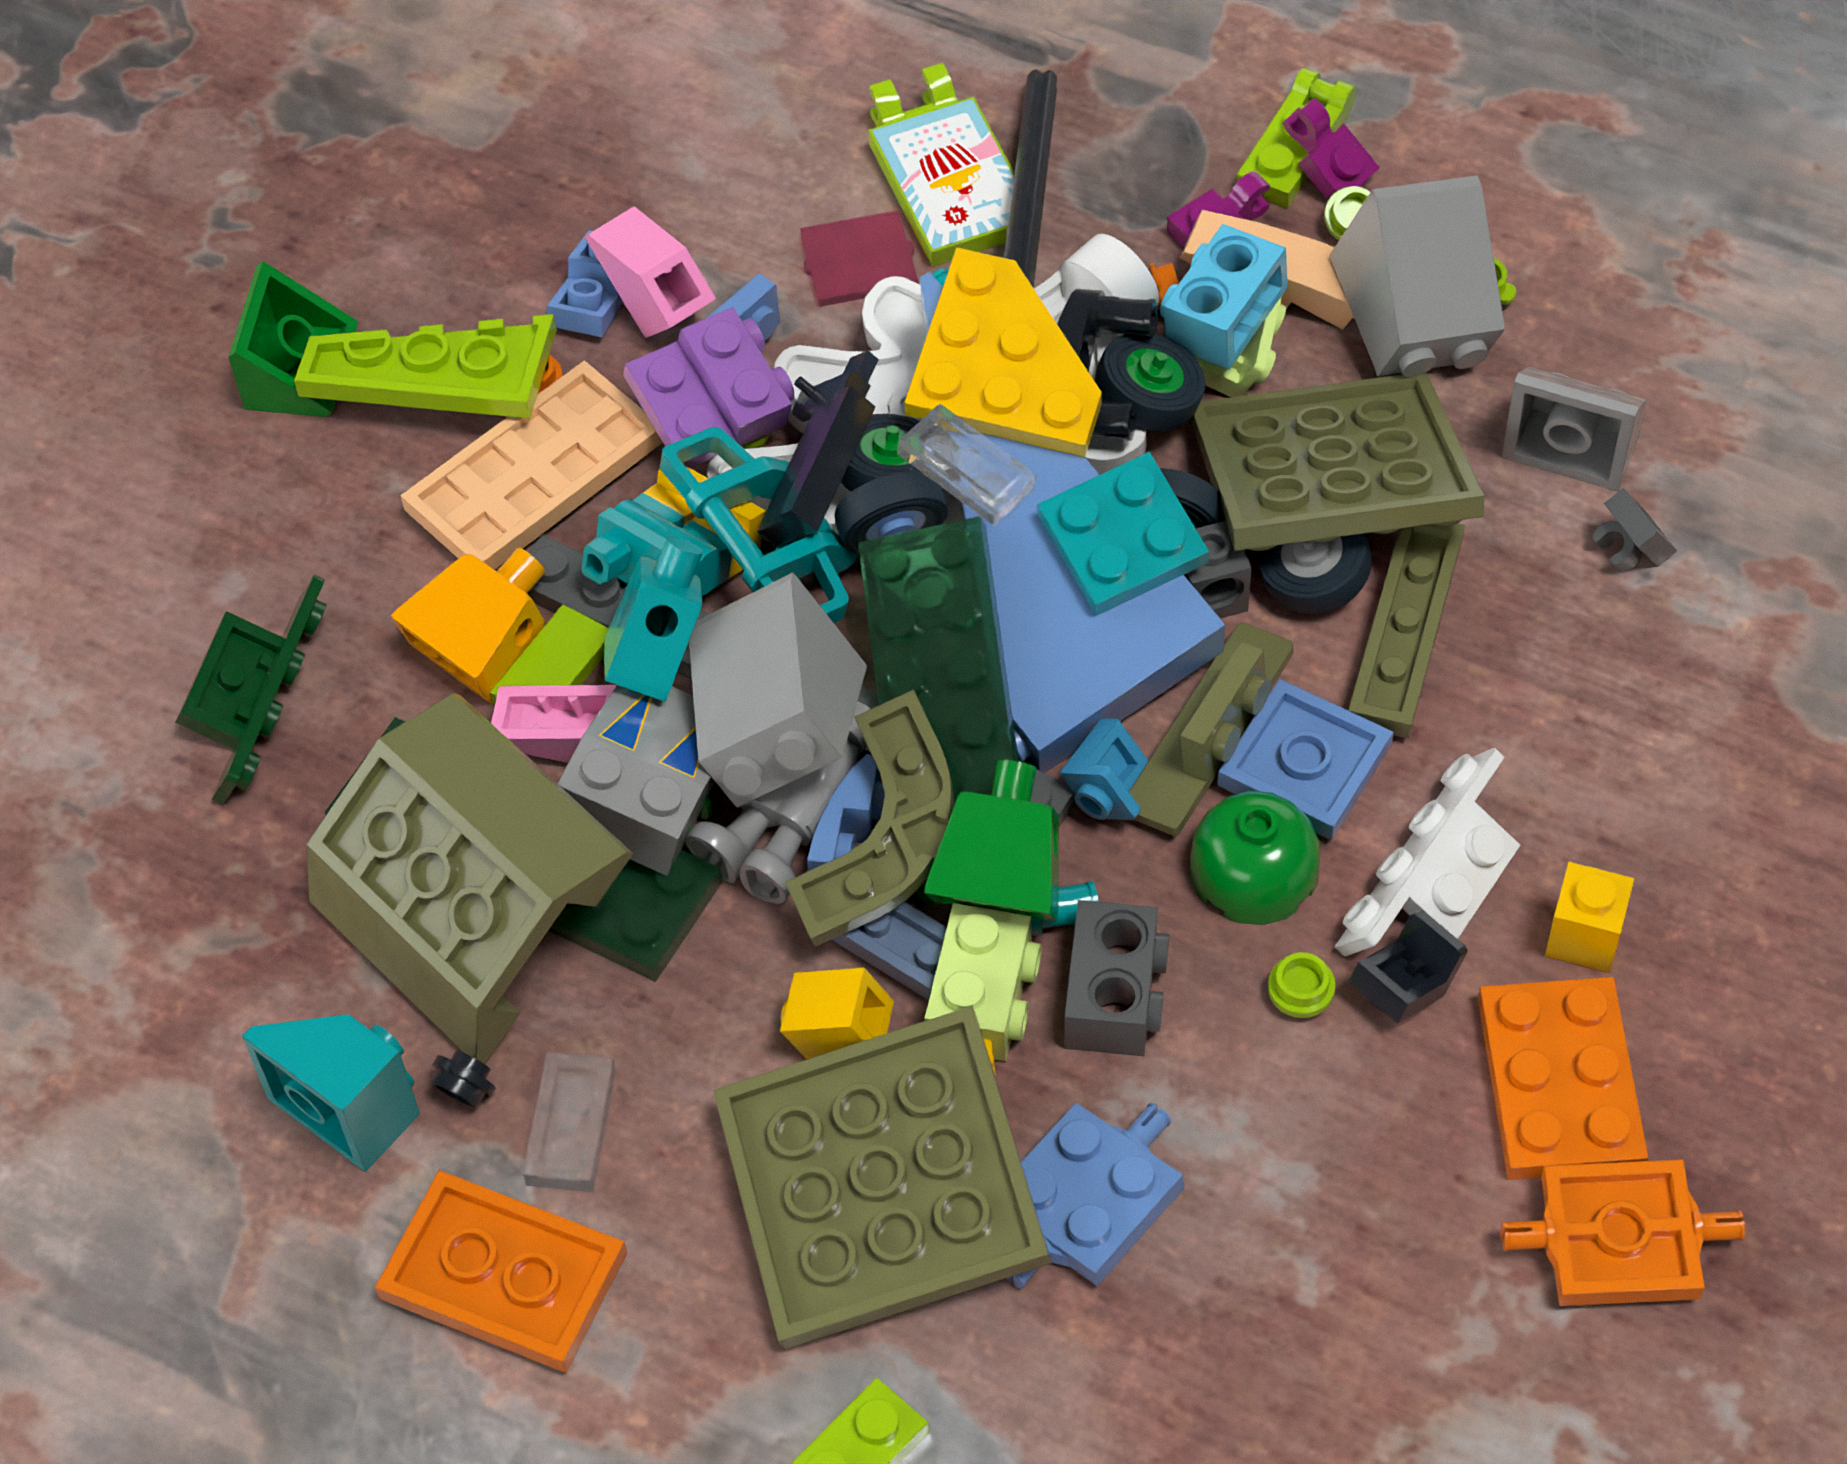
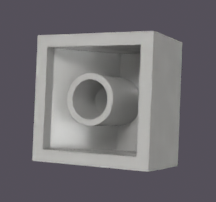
(1572, 427)

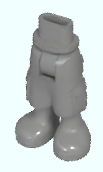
(792, 808)

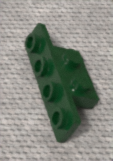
(238, 685)

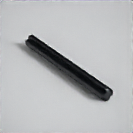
(1031, 171)

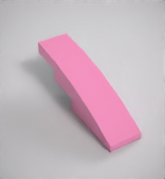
(548, 718)

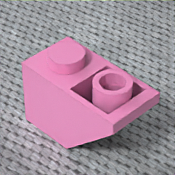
(649, 271)

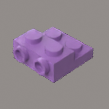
(712, 381)

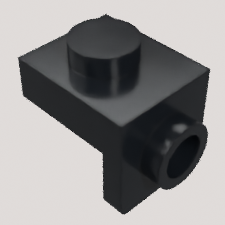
(1411, 969)

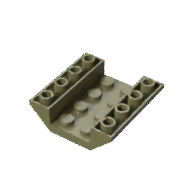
(455, 866)

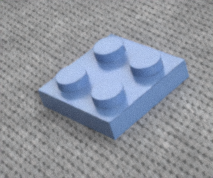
(1307, 755)

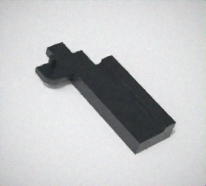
(835, 427)

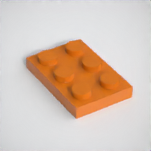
(1560, 1075)
(501, 1270)

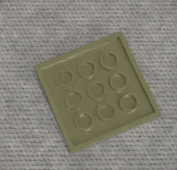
(1335, 461)
(880, 1178)

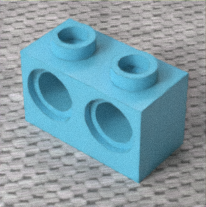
(1225, 295)

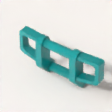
(748, 478)

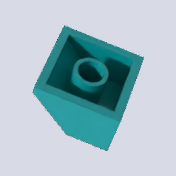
(337, 1081)

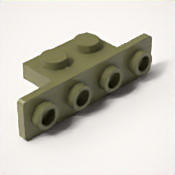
(1209, 727)

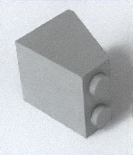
(1422, 276)
(771, 690)

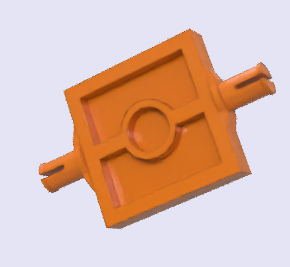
(1622, 1232)

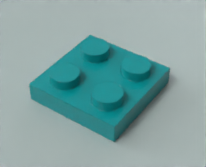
(1122, 533)

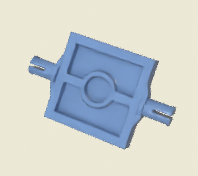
(1098, 1189)

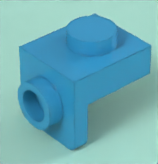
(1105, 771)

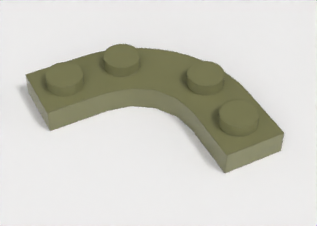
(904, 841)

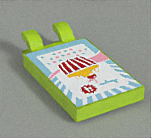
(943, 167)

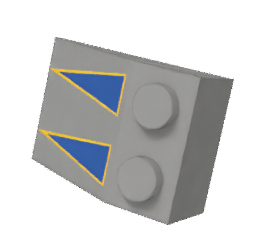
(641, 773)

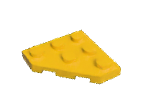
(1003, 360)

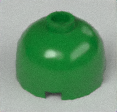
(1255, 857)

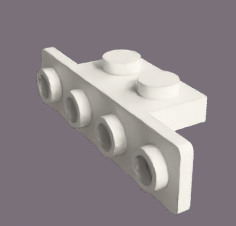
(1443, 865)

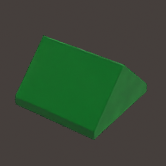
(273, 338)

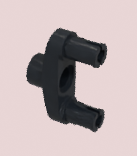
(1086, 318)

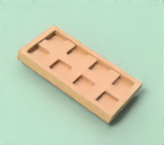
(533, 469)

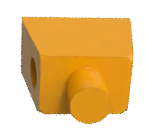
(475, 618)

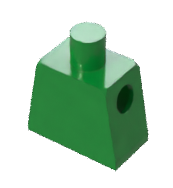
(1000, 849)

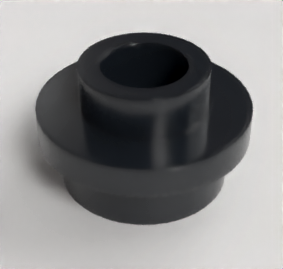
(462, 1078)

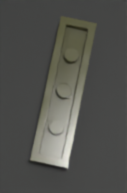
(1406, 626)

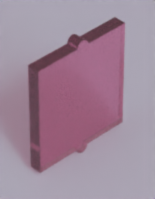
(855, 255)

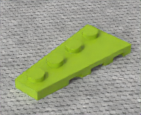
(458, 371)

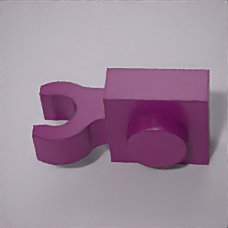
(1333, 156)
(1242, 202)

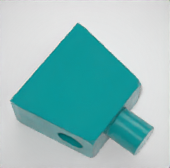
(655, 620)

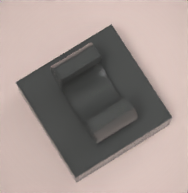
(1636, 529)

